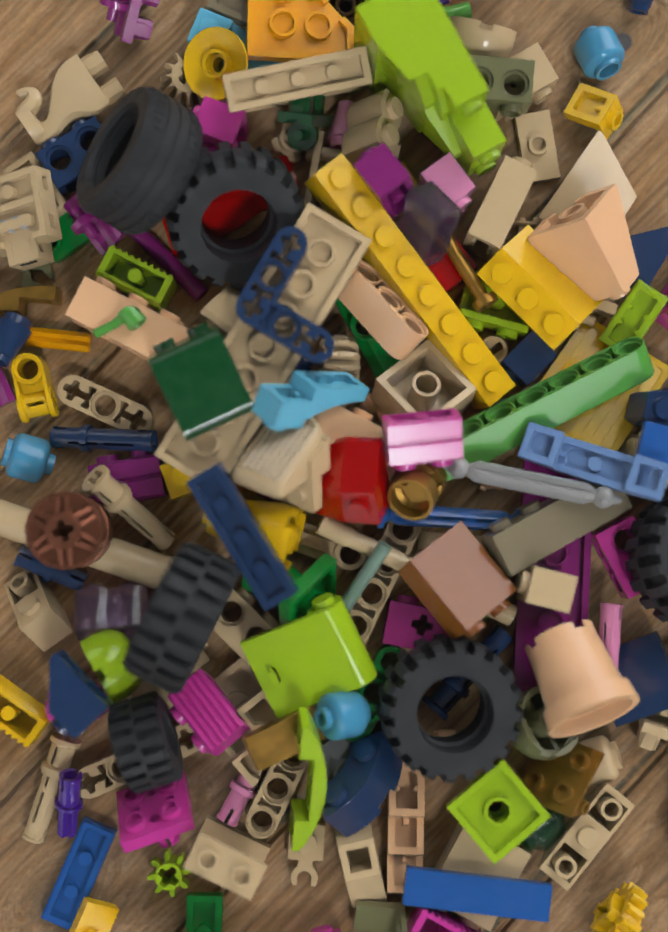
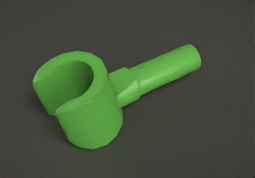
(130, 316)

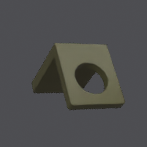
(379, 916)

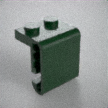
(200, 380)

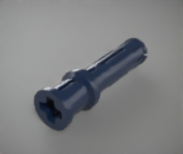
(456, 687)

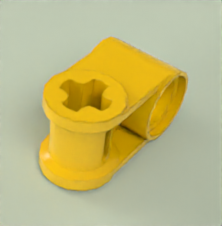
(33, 390)

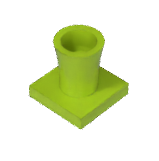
(501, 828)

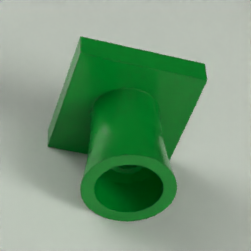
(314, 582)

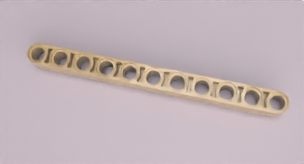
(290, 771)

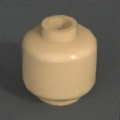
(611, 762)

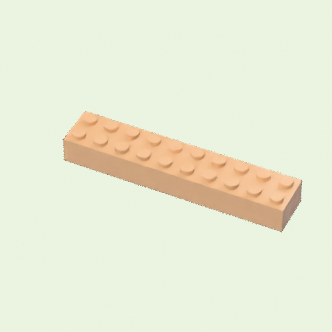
(101, 301)

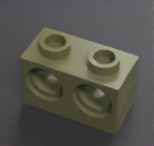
(503, 71)

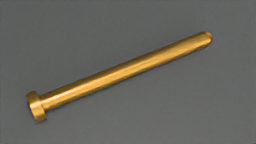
(483, 298)

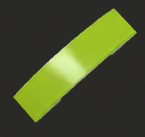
(307, 812)

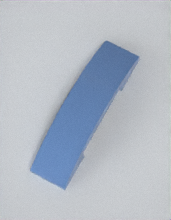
(594, 463)

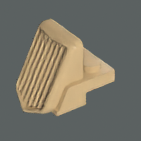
(287, 465)

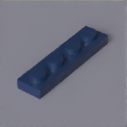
(242, 536)

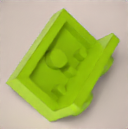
(497, 317)

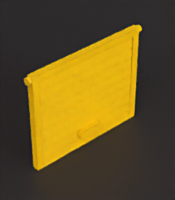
(606, 422)

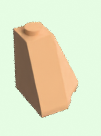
(591, 244)

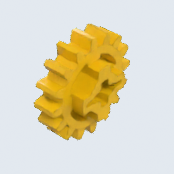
(621, 910)

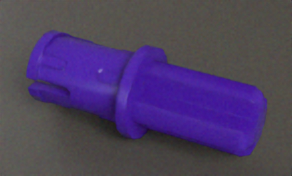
(68, 802)

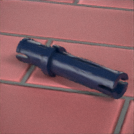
(89, 438)

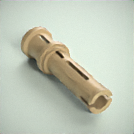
(119, 499)
(58, 759)

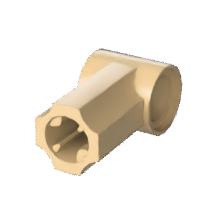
(316, 545)

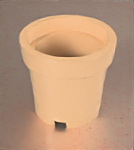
(578, 680)

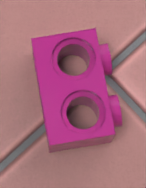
(613, 557)

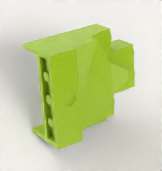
(434, 77)

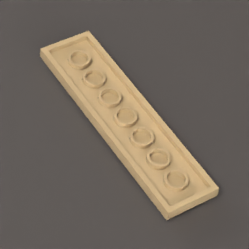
(312, 292)

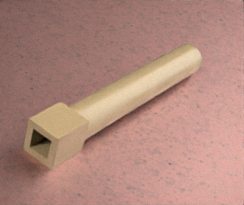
(121, 558)

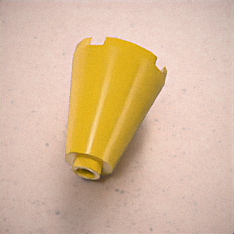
(279, 521)

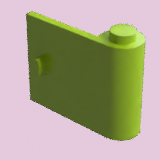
(310, 656)

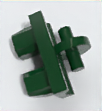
(305, 116)

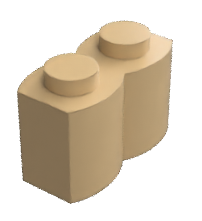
(371, 123)

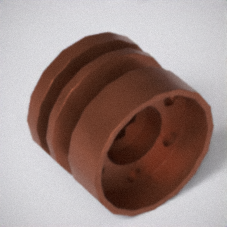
(87, 542)

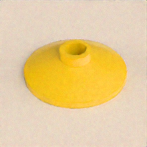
(203, 58)

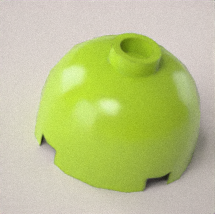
(106, 654)

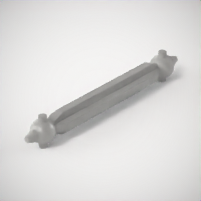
(533, 483)

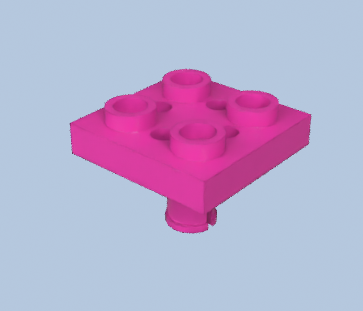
(154, 818)

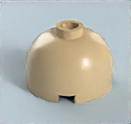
(484, 38)

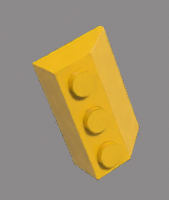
(536, 290)

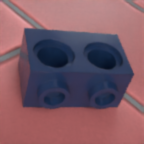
(71, 146)

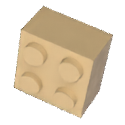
(423, 383)

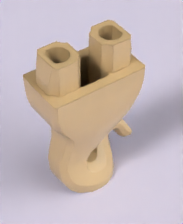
(72, 98)

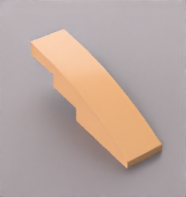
(405, 827)

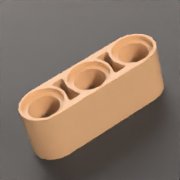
(383, 312)

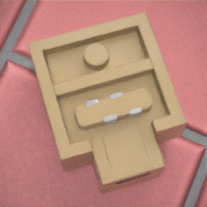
(28, 218)

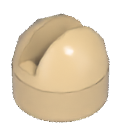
(492, 341)

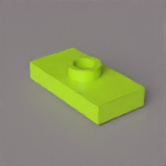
(635, 314)

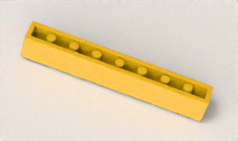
(350, 201)

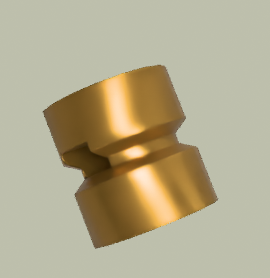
(417, 491)

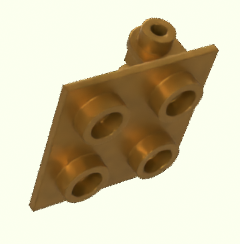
(563, 780)

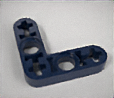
(272, 309)

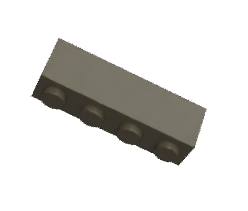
(544, 529)

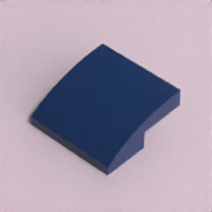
(646, 666)

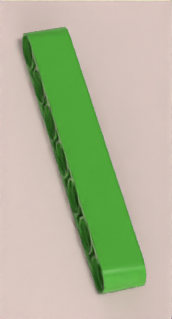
(556, 399)

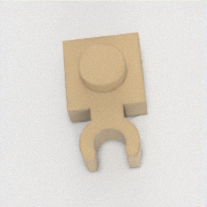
(310, 852)

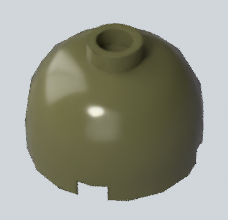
(533, 734)

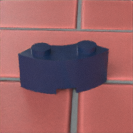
(362, 784)

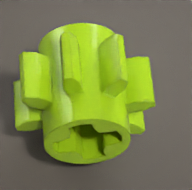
(163, 882)

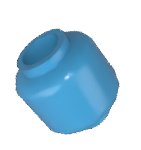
(599, 52)
(27, 458)
(342, 715)

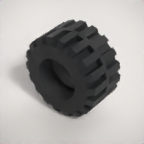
(145, 742)

